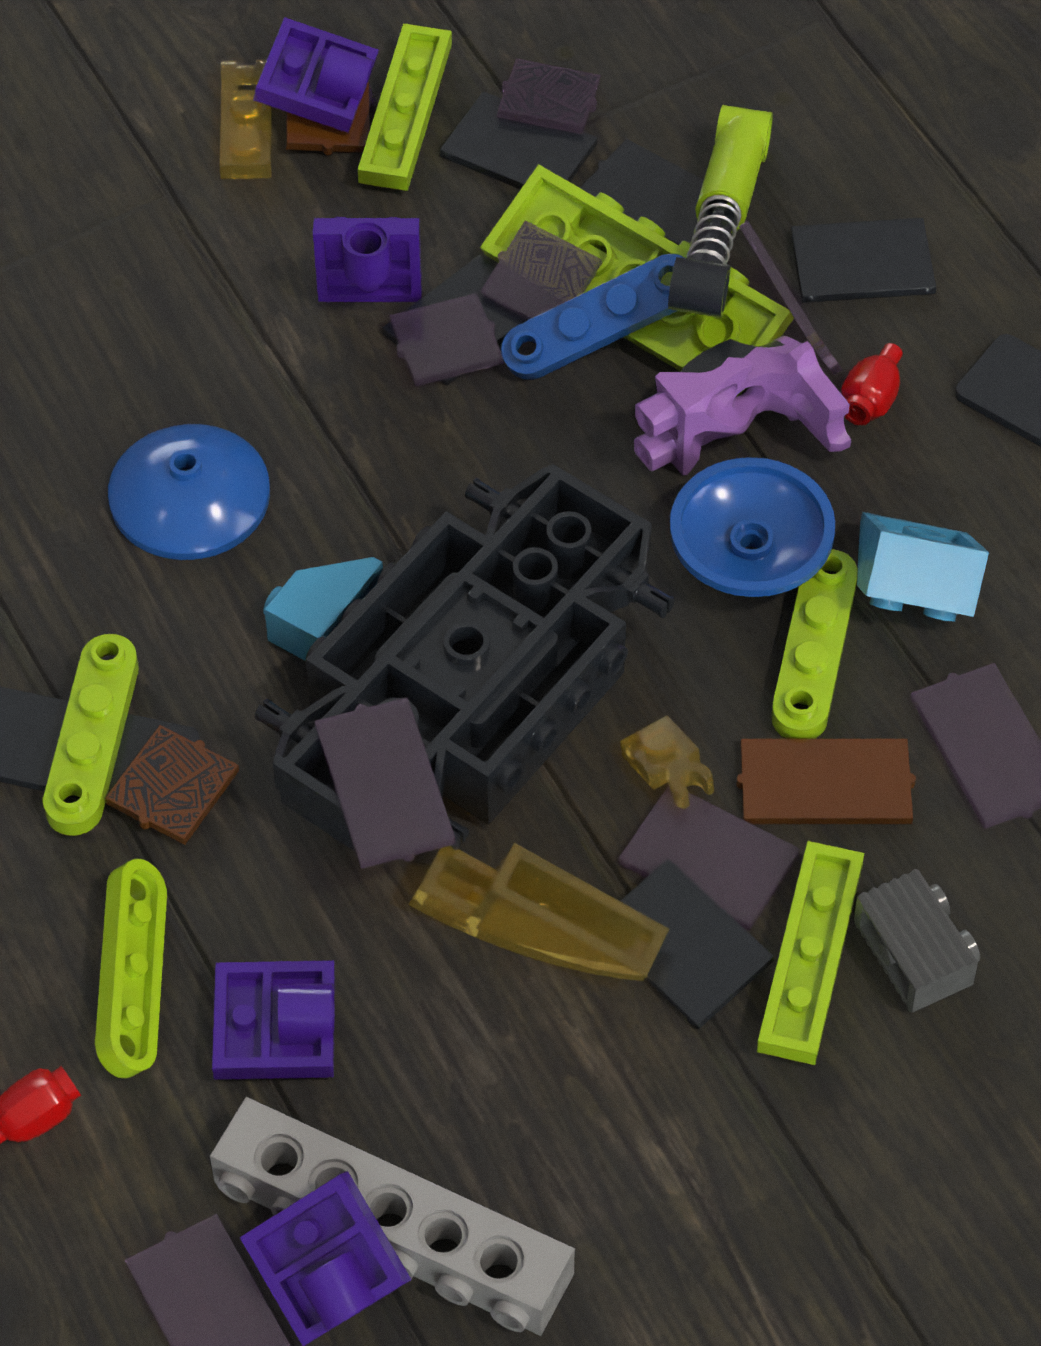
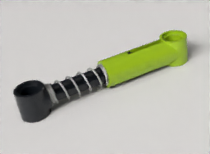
(741, 144)

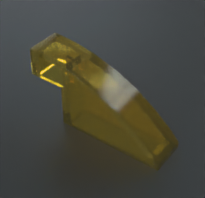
(539, 913)

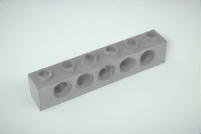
(541, 1265)

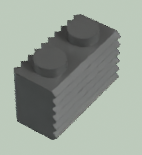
(916, 940)

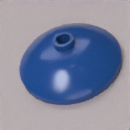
(752, 506)
(191, 510)

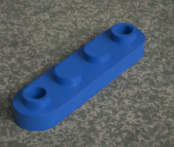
(590, 320)

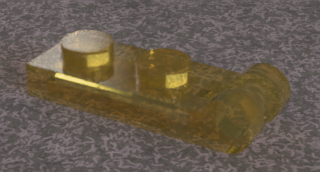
(244, 124)

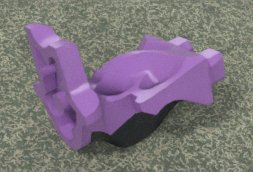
(704, 405)

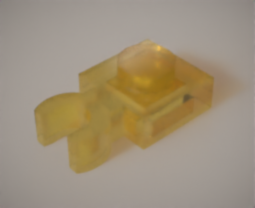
(666, 755)

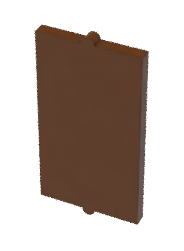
(826, 781)

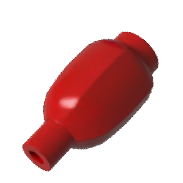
(872, 385)
(36, 1104)

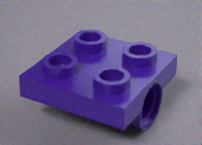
(316, 75)
(367, 259)
(274, 1020)
(325, 1258)

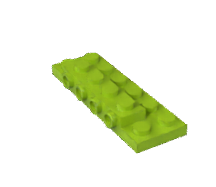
(624, 244)

